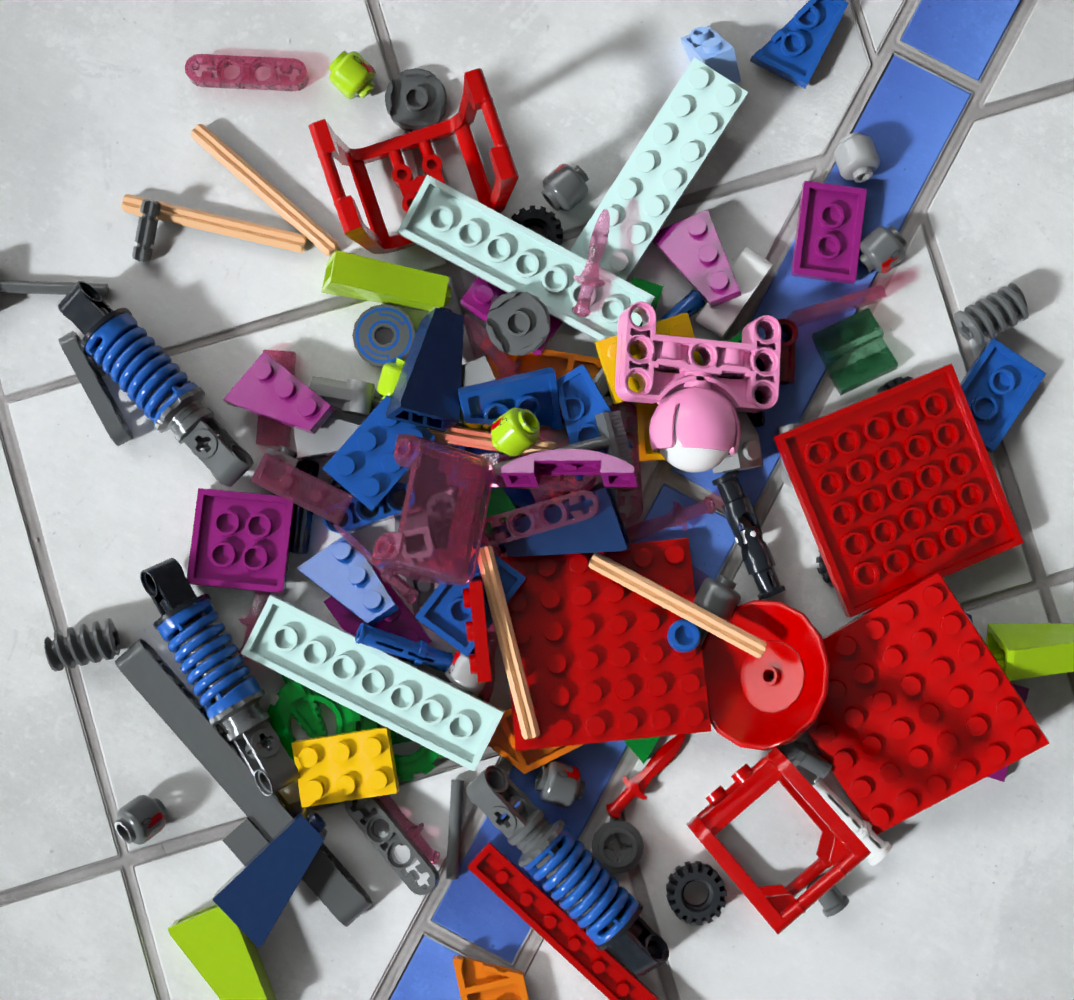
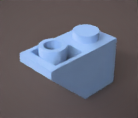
(712, 51)

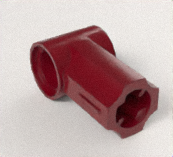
(787, 353)

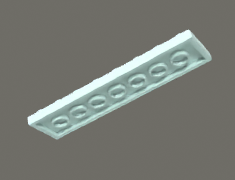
(663, 166)
(514, 258)
(372, 682)

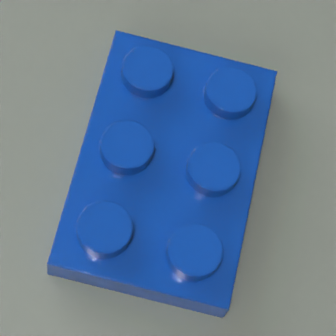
(999, 390)
(367, 460)
(445, 608)

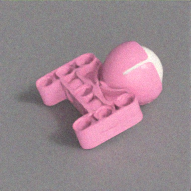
(696, 409)

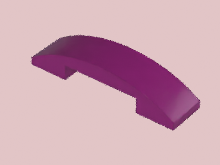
(527, 469)

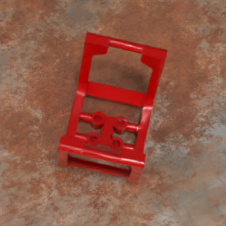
(376, 239)
(836, 845)

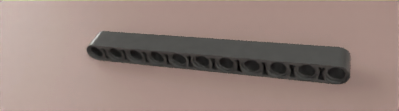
(224, 762)

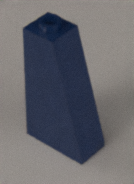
(431, 374)
(595, 535)
(267, 881)

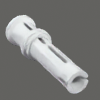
(862, 829)

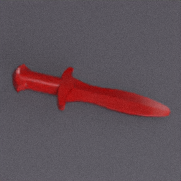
(637, 785)

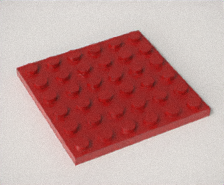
(898, 489)
(602, 651)
(917, 706)

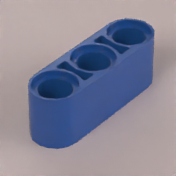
(358, 520)

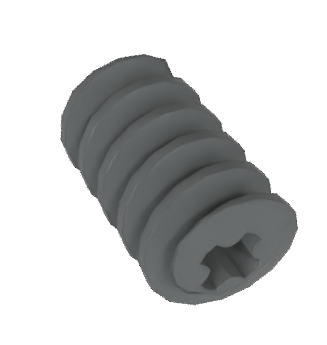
(991, 313)
(83, 647)

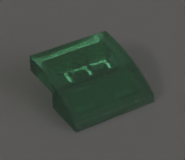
(854, 351)

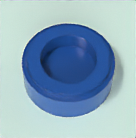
(683, 636)

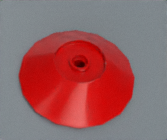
(739, 693)

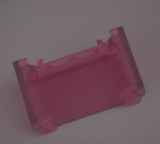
(440, 513)

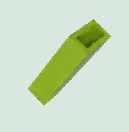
(384, 282)
(1032, 648)
(222, 955)

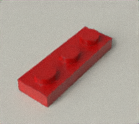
(477, 630)

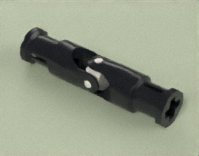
(754, 550)

